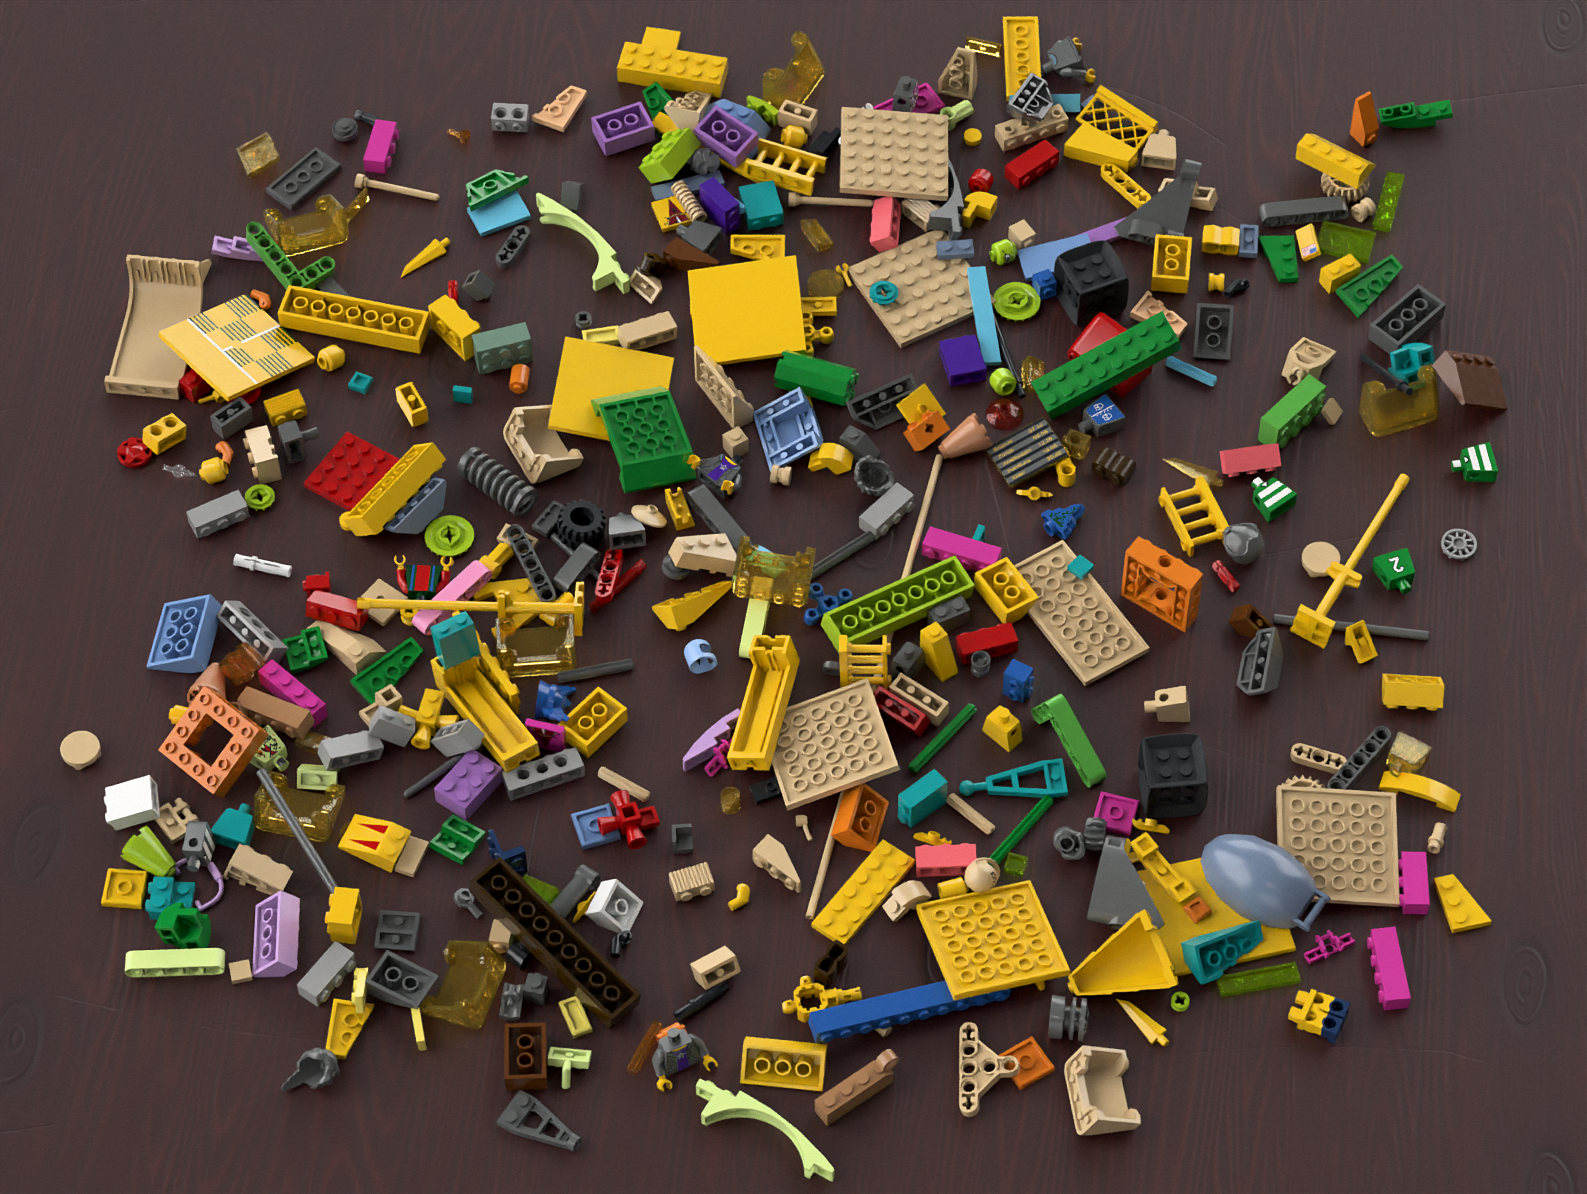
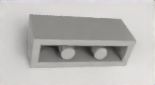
(887, 511)
(218, 514)
(458, 738)
(350, 750)
(327, 974)

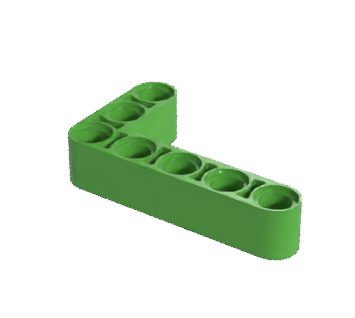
(284, 264)
(1072, 738)

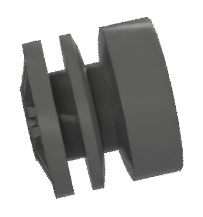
(1067, 1018)

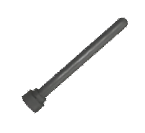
(436, 773)

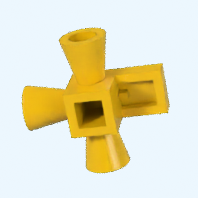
(428, 717)

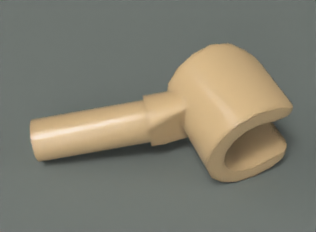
(801, 821)

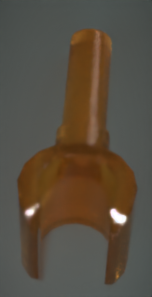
(462, 135)

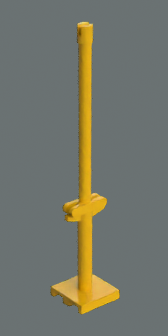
(504, 606)
(1314, 624)

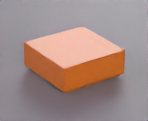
(1197, 910)

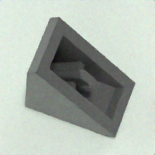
(571, 195)

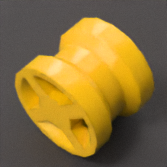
(1216, 282)
(407, 617)

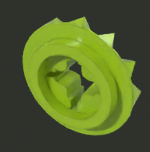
(264, 491)

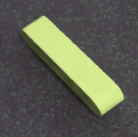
(754, 624)
(175, 962)

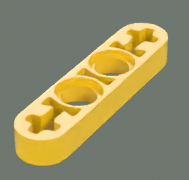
(1128, 184)

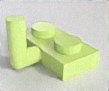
(568, 1058)

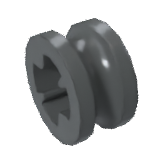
(583, 324)

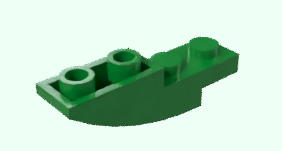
(1415, 116)

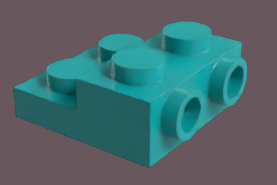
(166, 892)

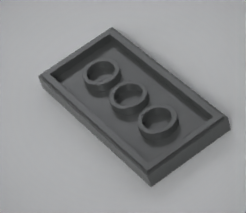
(303, 178)

